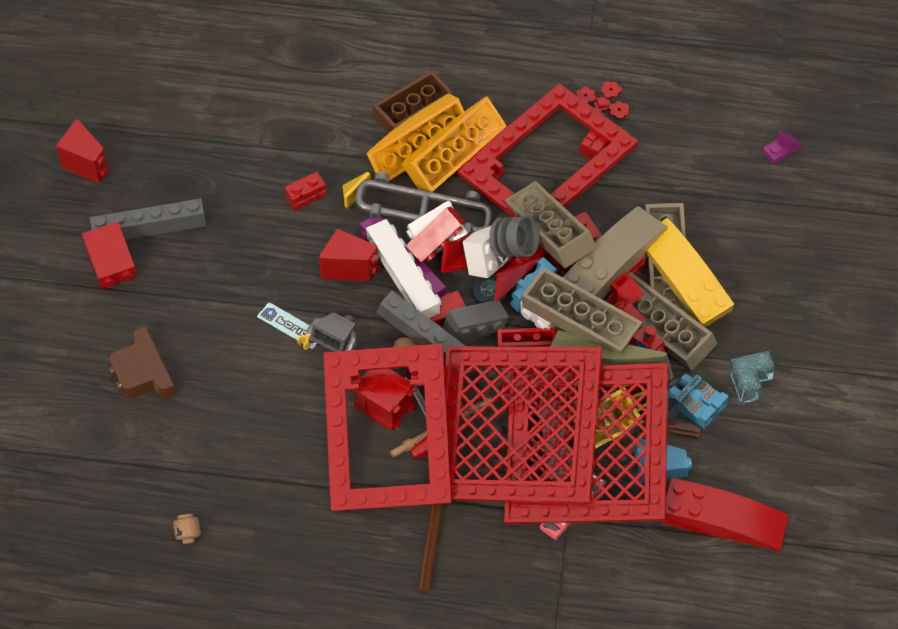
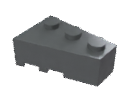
(475, 321)

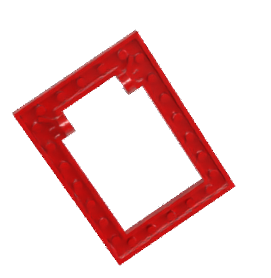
(479, 168)
(426, 370)

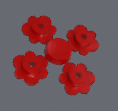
(603, 104)

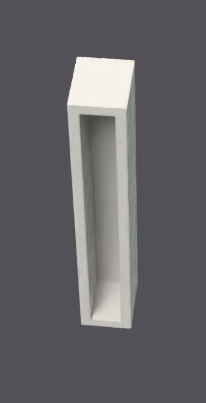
(403, 269)

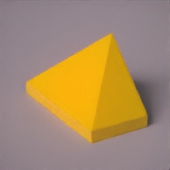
(350, 188)

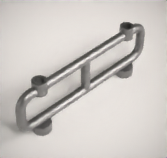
(381, 181)

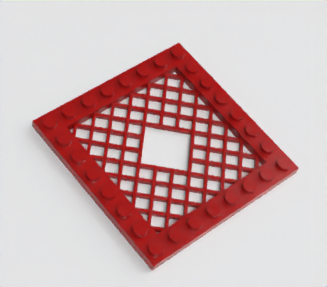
(655, 470)
(541, 491)

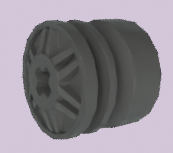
(514, 236)

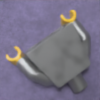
(331, 332)

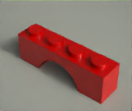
(625, 288)

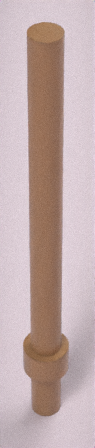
(410, 443)

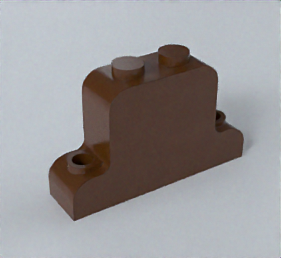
(140, 368)

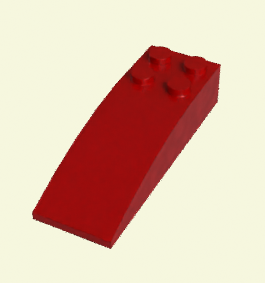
(724, 515)

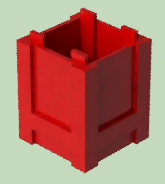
(384, 397)

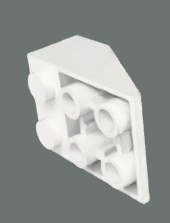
(480, 256)

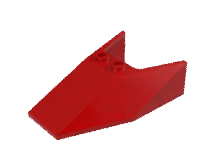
(507, 275)

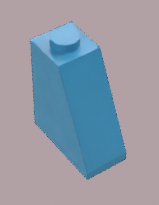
(677, 461)

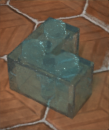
(749, 372)

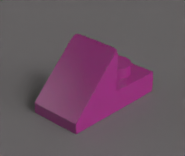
(782, 147)

